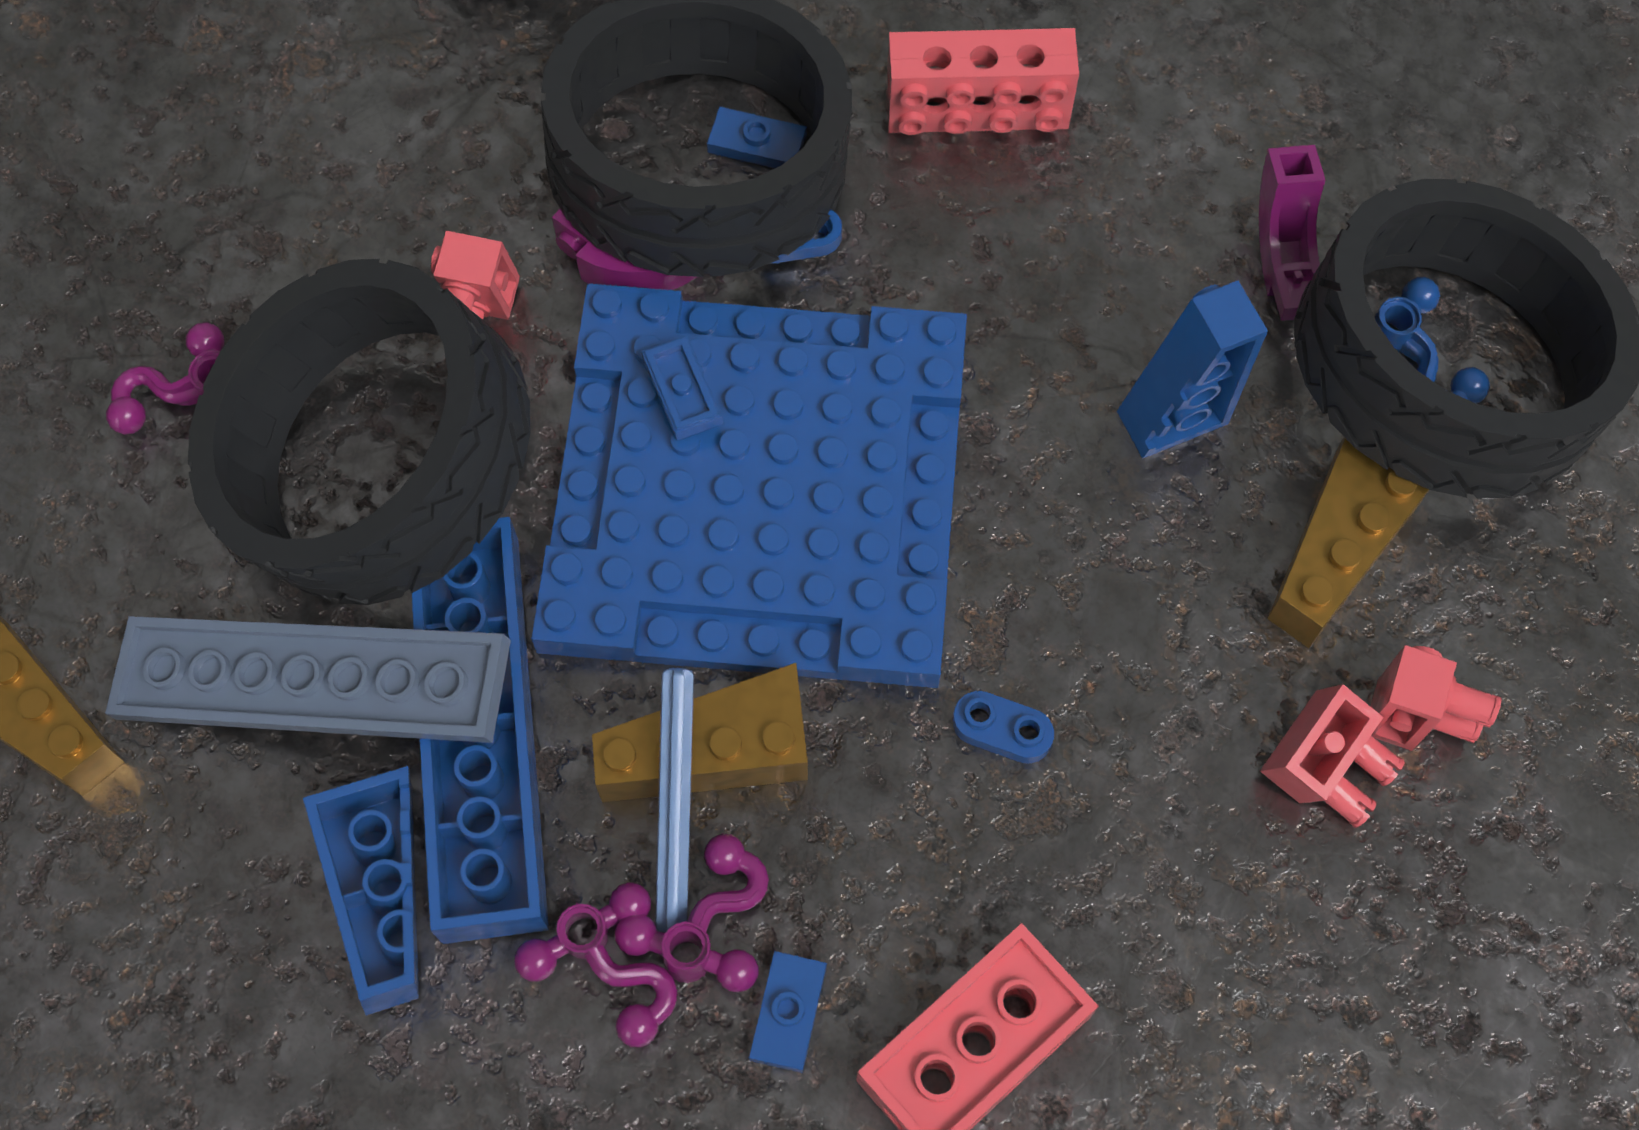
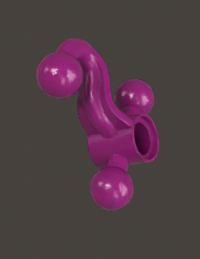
(128, 414)
(735, 969)
(636, 1023)

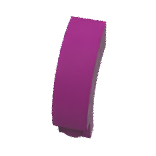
(1288, 223)
(604, 269)

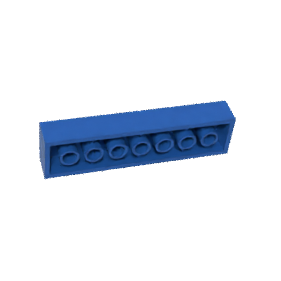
(484, 795)

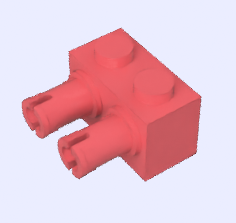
(477, 273)
(1423, 695)
(1323, 745)

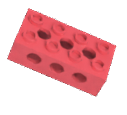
(1000, 83)
(975, 1005)

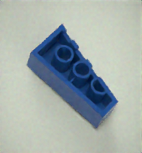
(1195, 371)
(370, 872)

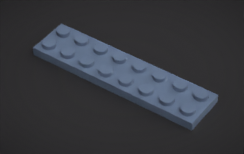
(311, 678)

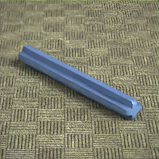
(674, 797)

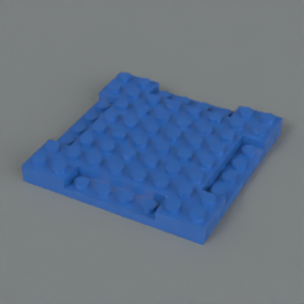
(789, 529)

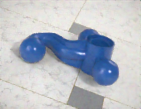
(1405, 312)

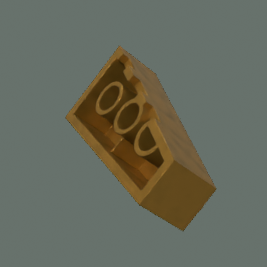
(1346, 533)
(46, 723)
(738, 740)

